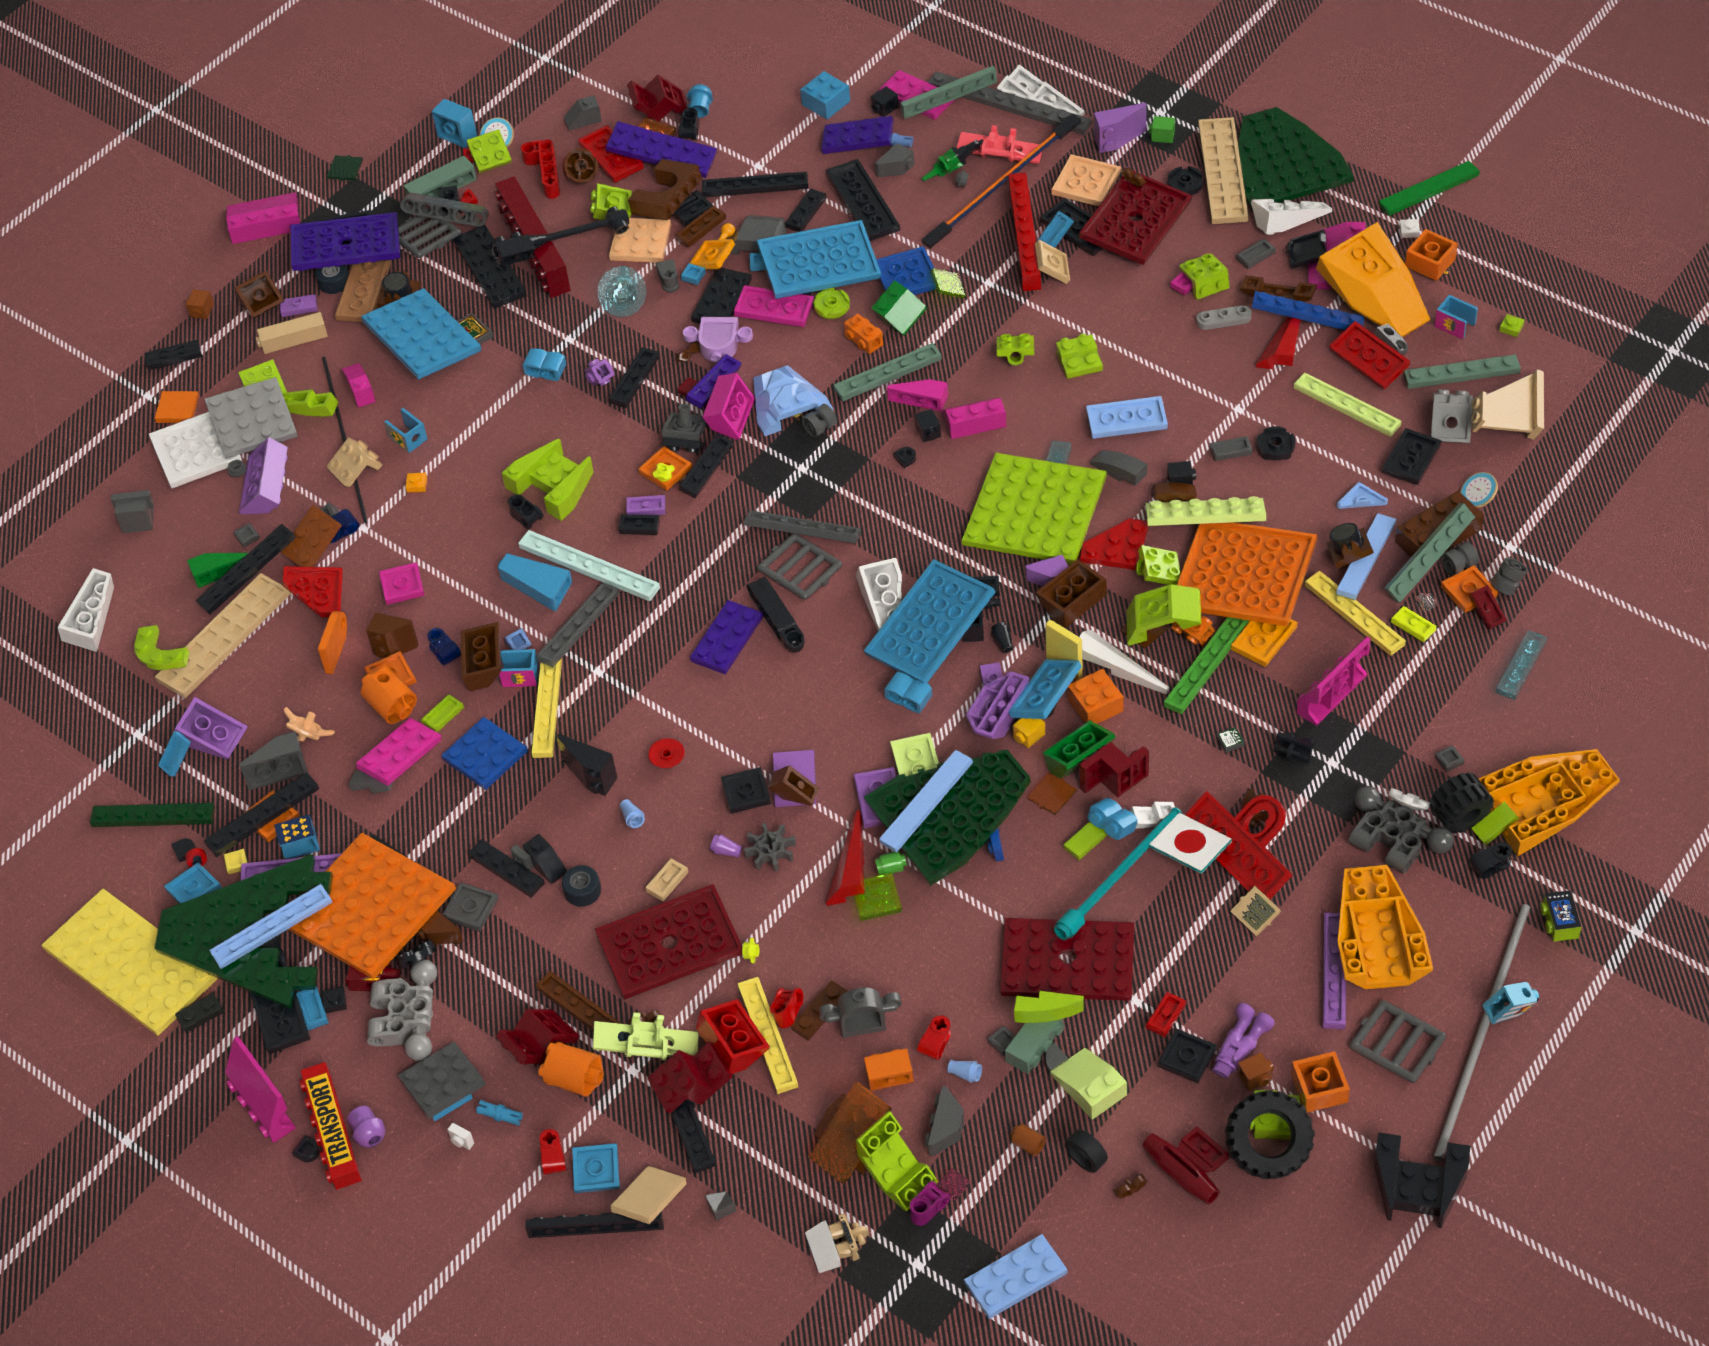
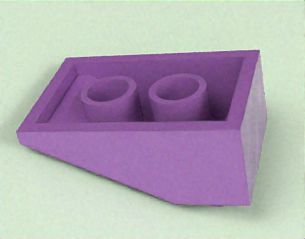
(1119, 126)
(210, 729)

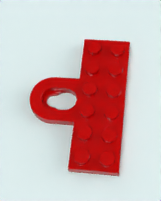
(1247, 853)

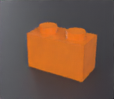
(888, 1069)

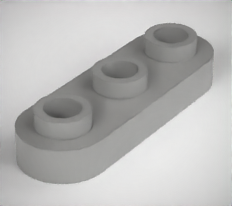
(1223, 317)

